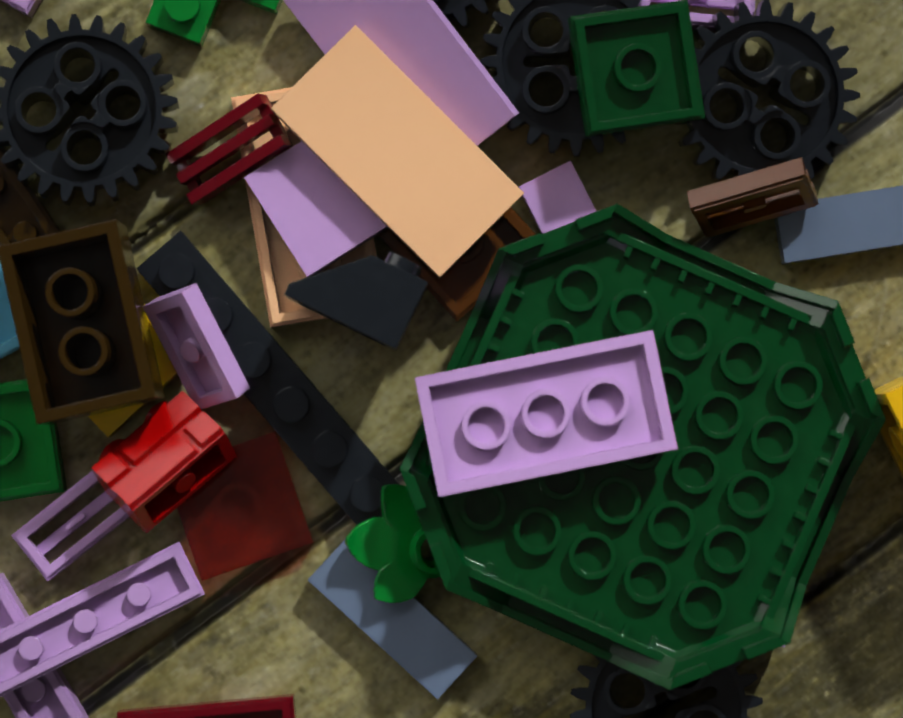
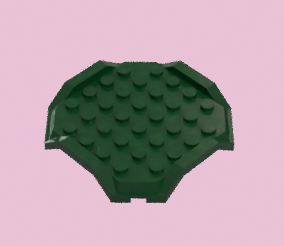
(678, 551)

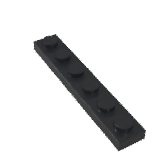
(278, 385)

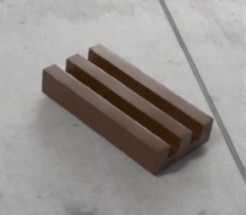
(753, 197)

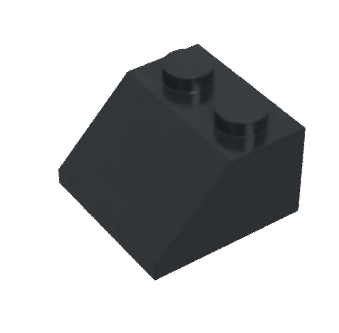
(366, 296)

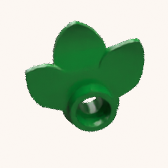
(393, 547)

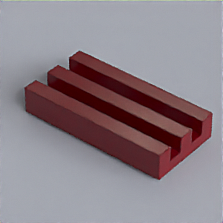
(190, 172)

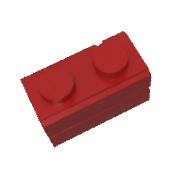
(163, 460)

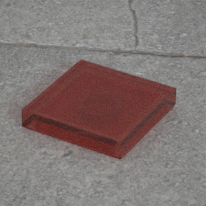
(245, 511)

